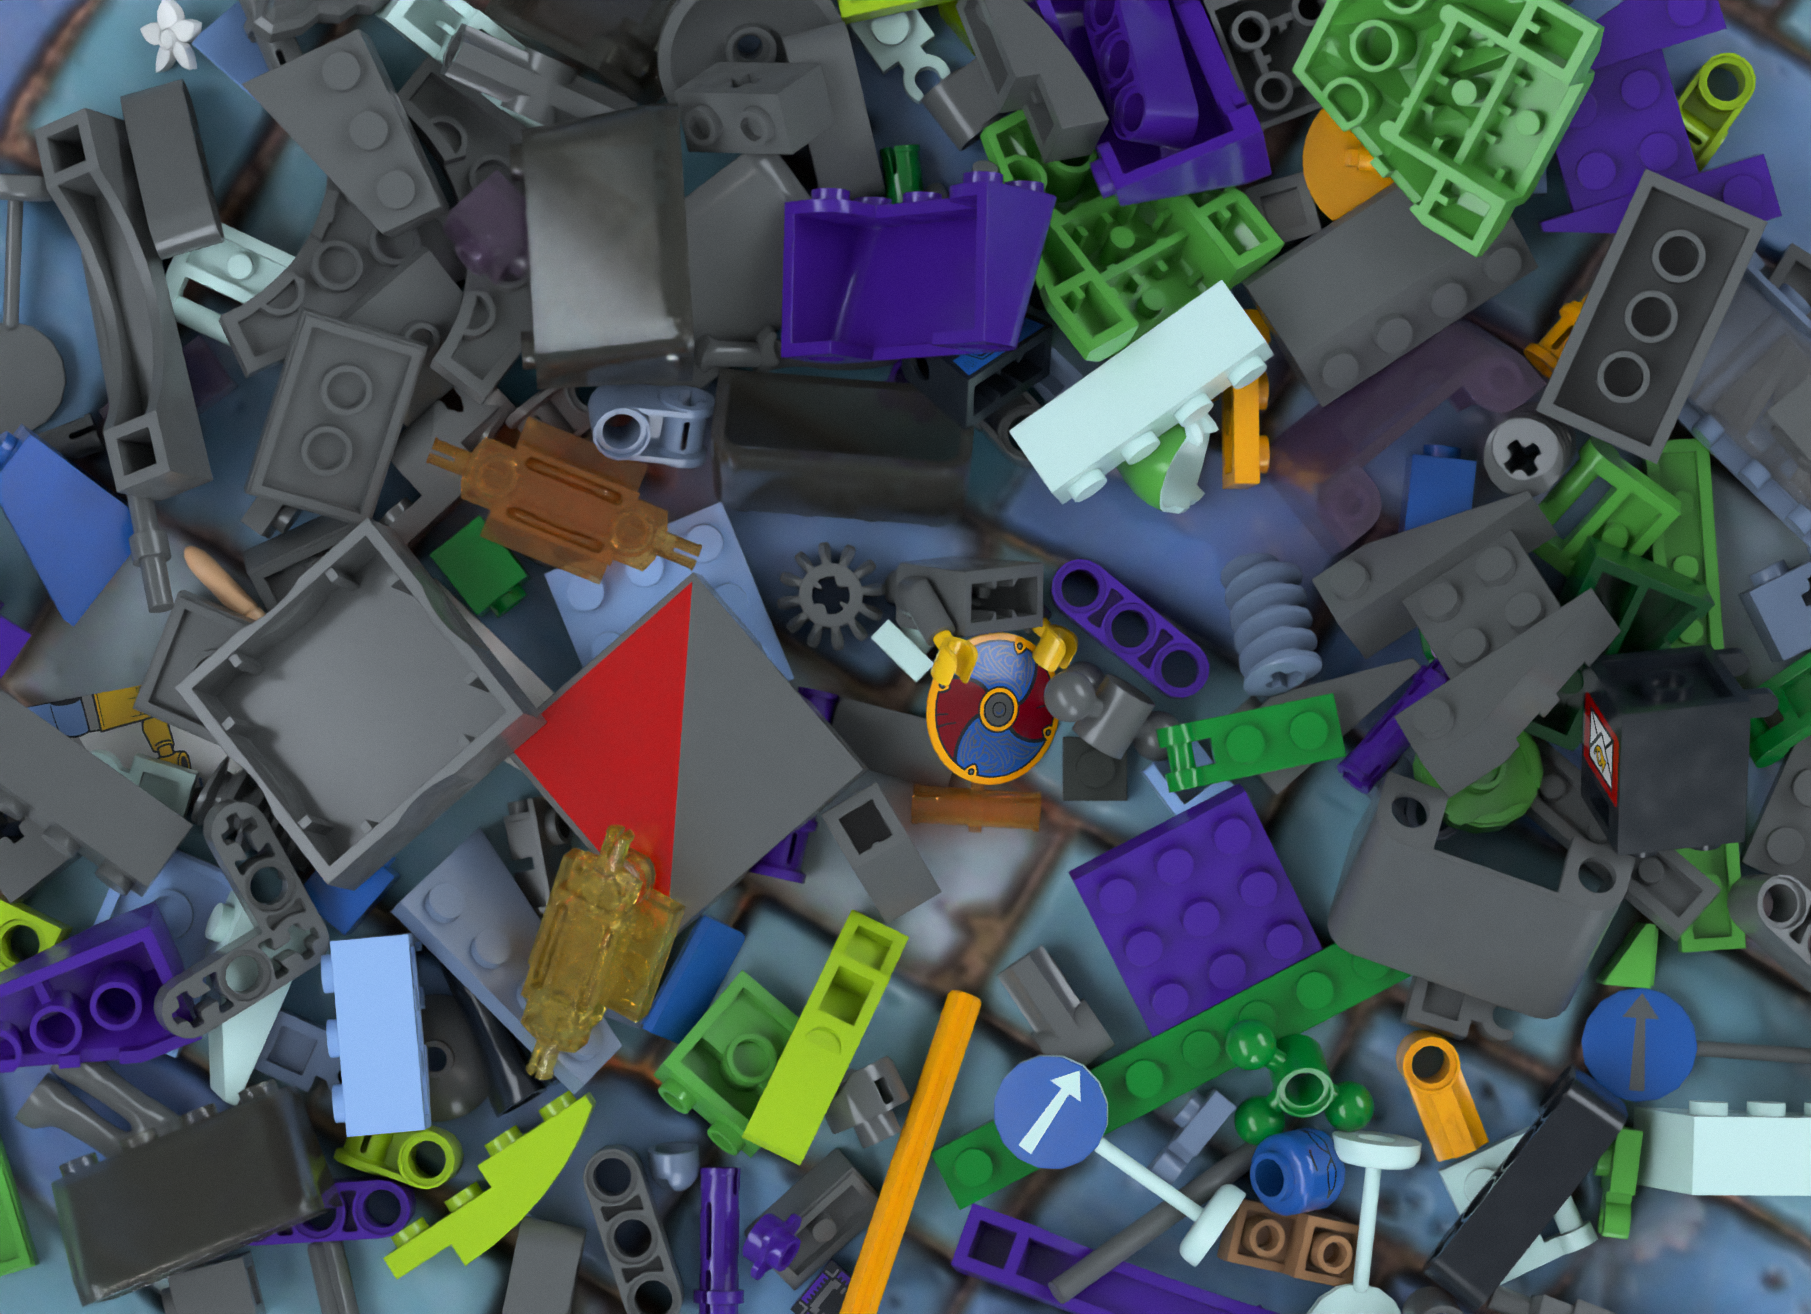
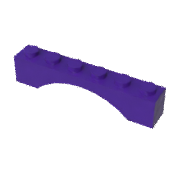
(1028, 1258)

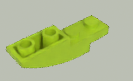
(825, 1037)
(518, 1175)

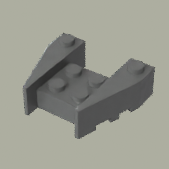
(1485, 621)

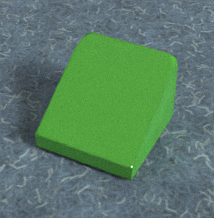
(1633, 960)

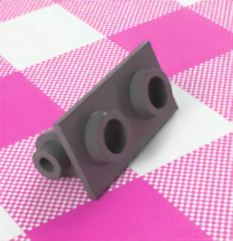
(539, 833)

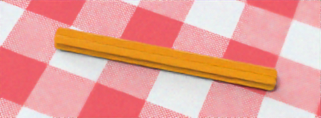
(911, 1154)

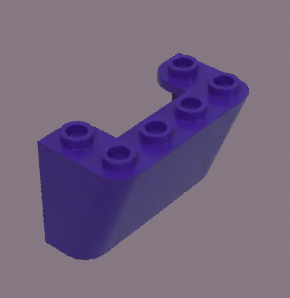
(912, 274)

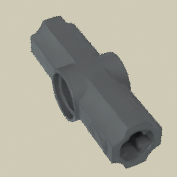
(526, 79)

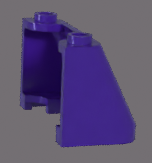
(1228, 138)

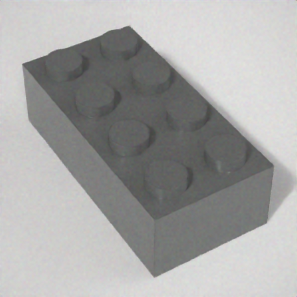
(1651, 316)

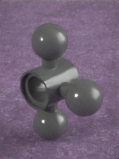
(1107, 711)

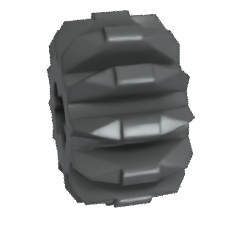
(844, 580)

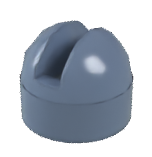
(674, 1164)

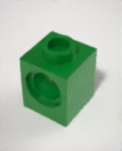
(482, 570)

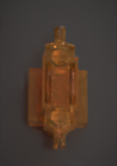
(564, 502)

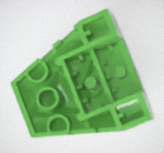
(1454, 98)
(1127, 268)

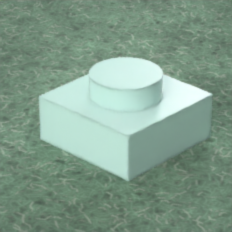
(905, 648)

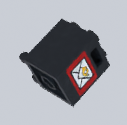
(1669, 747)

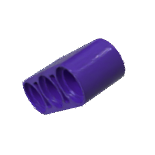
(1142, 71)
(1160, 636)
(354, 1218)

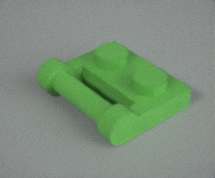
(1627, 515)

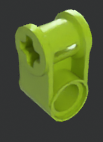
(1708, 117)
(395, 1155)

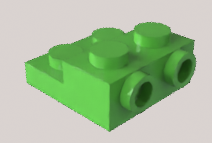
(728, 1061)

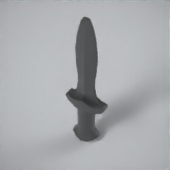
(761, 355)

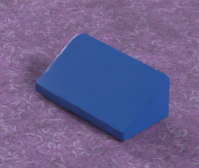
(693, 978)

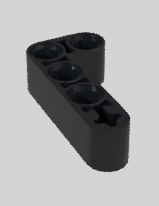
(1528, 1188)

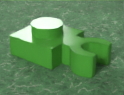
(1619, 1179)

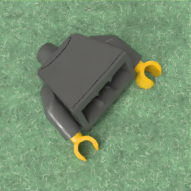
(972, 599)

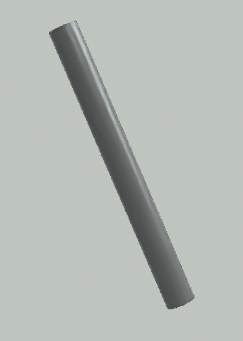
(1149, 1226)

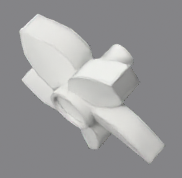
(173, 36)

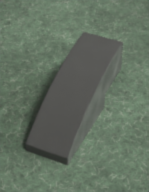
(1035, 73)

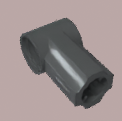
(1055, 1013)

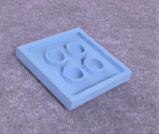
(603, 612)

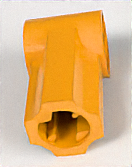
(1442, 1099)

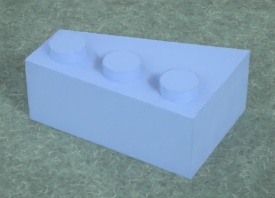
(377, 1034)

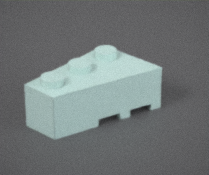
(1725, 1149)

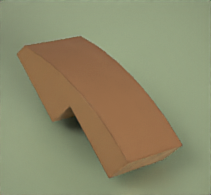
(1296, 1245)

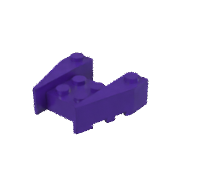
(1636, 123)

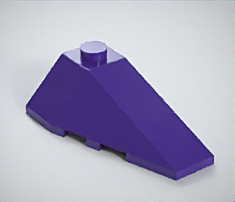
(93, 996)

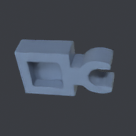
(298, 1052)
(1198, 1122)

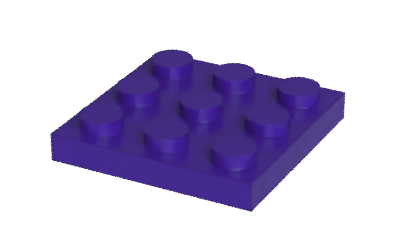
(1195, 909)

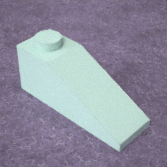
(239, 1041)

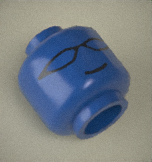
(1297, 1171)

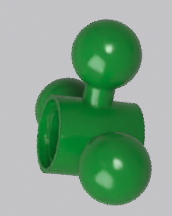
(1254, 1046)

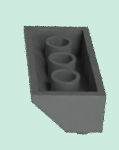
(1375, 291)

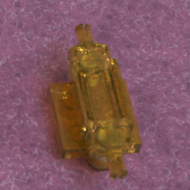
(596, 947)

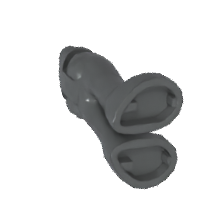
(55, 1106)

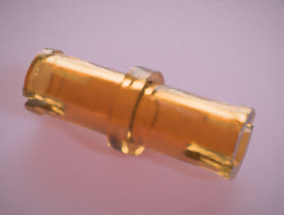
(976, 807)

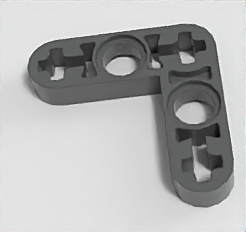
(269, 922)

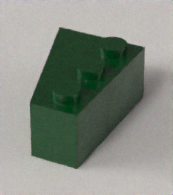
(1647, 605)

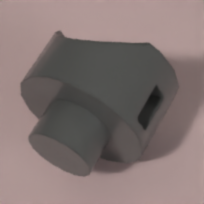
(867, 1102)

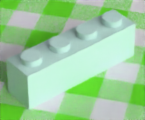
(1142, 394)

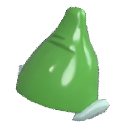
(1171, 472)

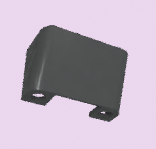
(1463, 920)

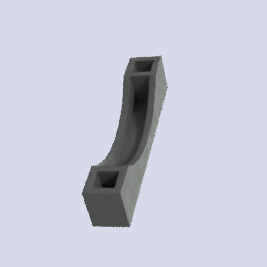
(152, 412)

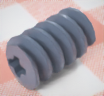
(1270, 623)

